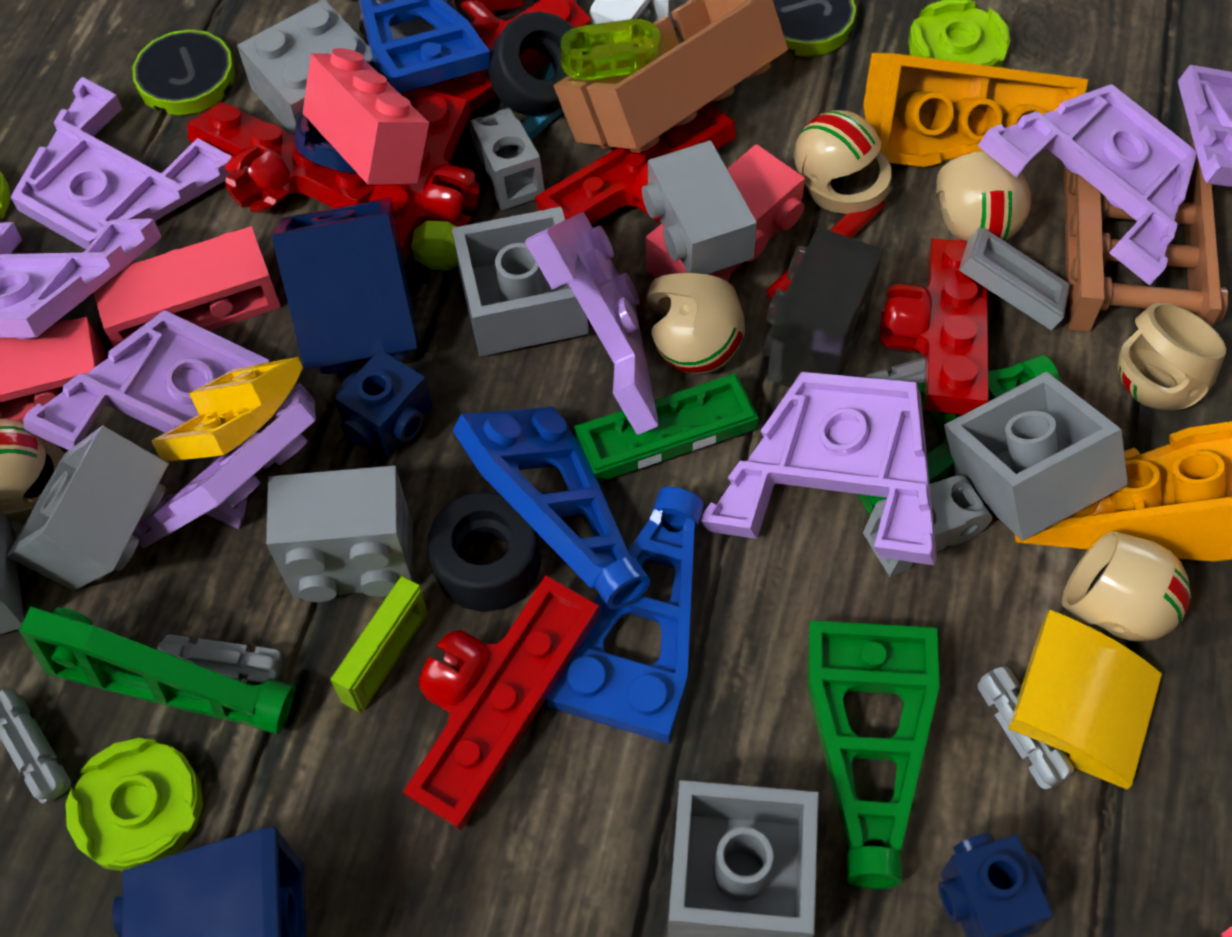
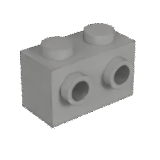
(699, 209)

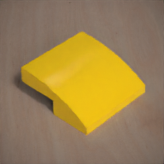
(230, 410)
(1087, 699)

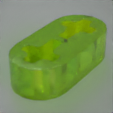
(609, 48)

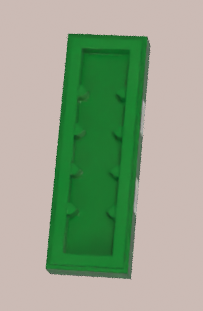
(685, 424)

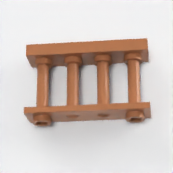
(1090, 247)

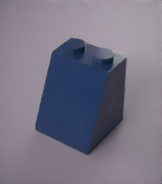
(346, 285)
(217, 890)

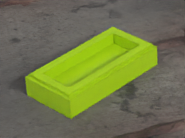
(380, 645)

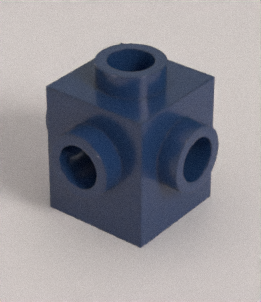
(383, 404)
(994, 888)

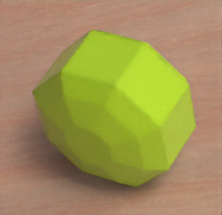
(435, 245)

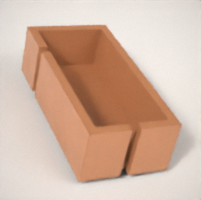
(717, 50)

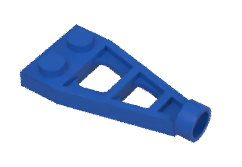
(426, 57)
(538, 438)
(622, 690)

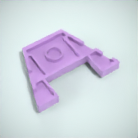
(1209, 114)
(1119, 153)
(86, 183)
(581, 257)
(46, 286)
(147, 380)
(847, 439)
(232, 475)

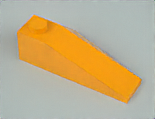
(944, 107)
(1172, 497)

